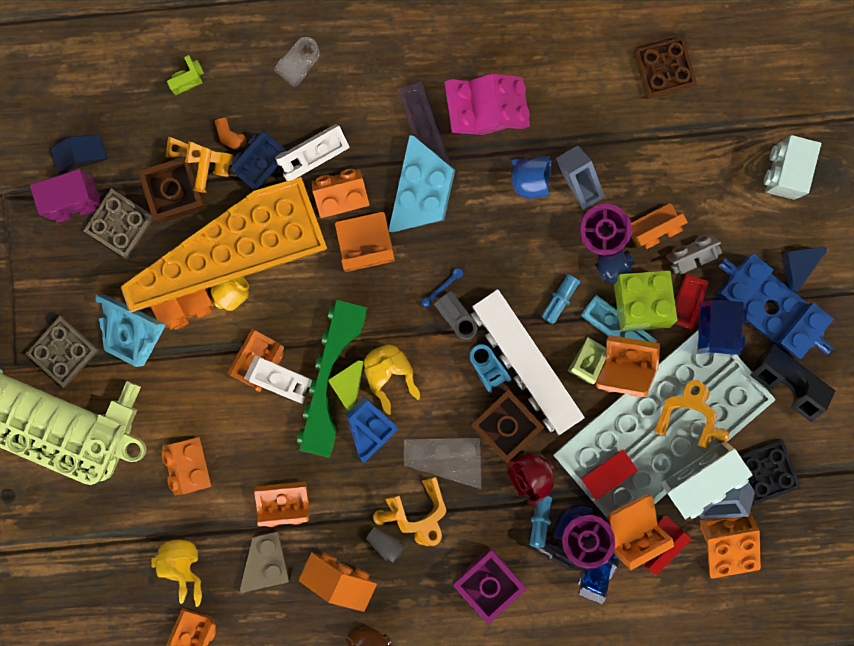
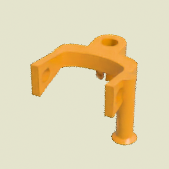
(204, 156)
(696, 402)
(426, 529)

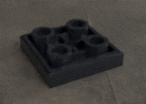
(770, 471)

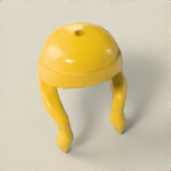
(381, 364)
(174, 563)

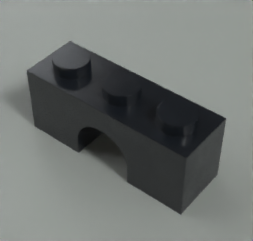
(810, 393)

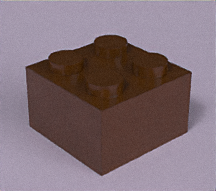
(170, 190)
(507, 425)

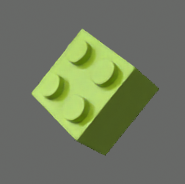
(645, 301)

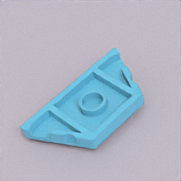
(422, 188)
(126, 333)

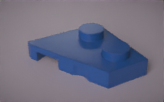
(369, 428)

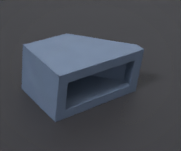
(580, 177)
(735, 504)

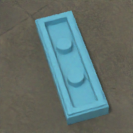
(606, 320)

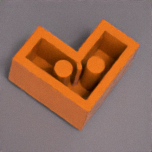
(178, 310)
(337, 582)

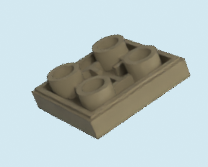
(119, 223)
(62, 351)

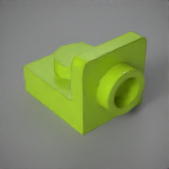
(183, 80)

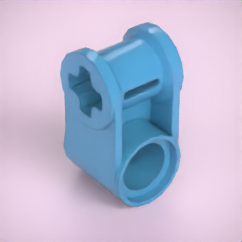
(489, 368)

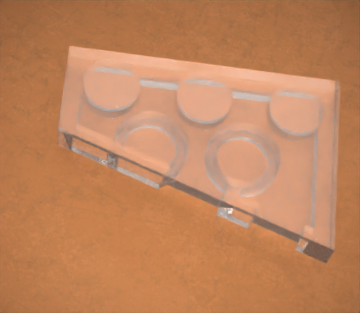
(446, 457)

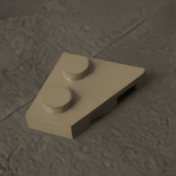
(265, 563)

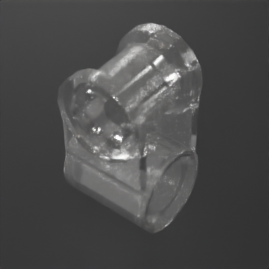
(295, 64)

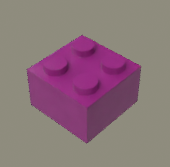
(66, 195)
(489, 585)

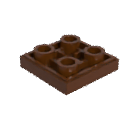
(665, 67)

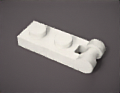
(312, 152)
(277, 379)

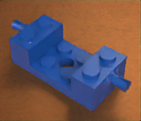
(795, 323)

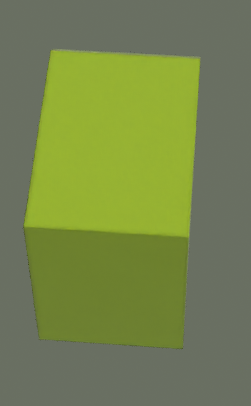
(347, 384)

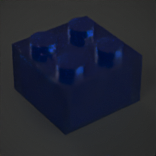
(721, 328)

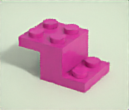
(487, 104)

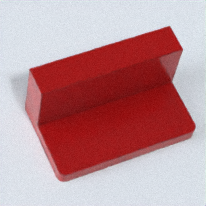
(680, 540)

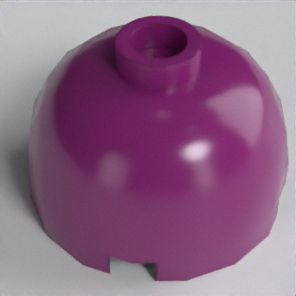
(605, 229)
(588, 541)

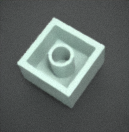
(792, 167)

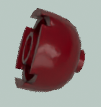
(531, 476)

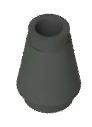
(385, 544)

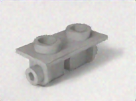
(704, 247)

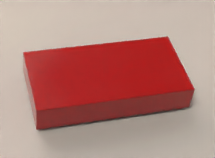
(688, 300)
(609, 474)

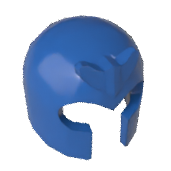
(531, 177)

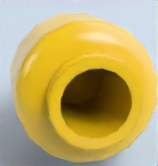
(230, 294)

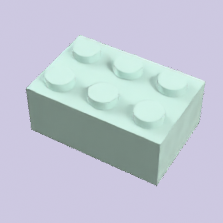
(707, 480)

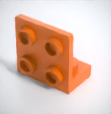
(364, 242)
(732, 545)

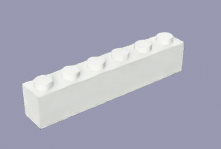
(527, 362)

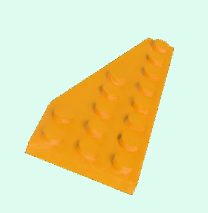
(251, 236)

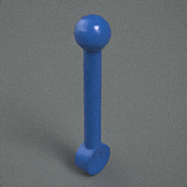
(457, 274)

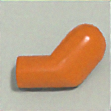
(228, 137)

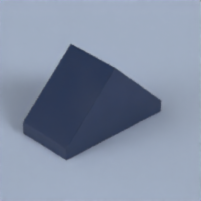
(78, 152)
(800, 264)

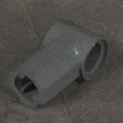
(455, 314)

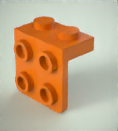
(629, 366)
(637, 532)

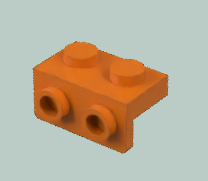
(340, 192)
(656, 224)
(258, 345)
(186, 466)
(282, 504)
(192, 629)

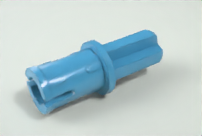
(560, 298)
(540, 523)

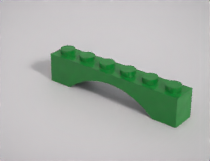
(319, 429)

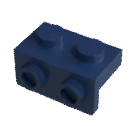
(257, 161)

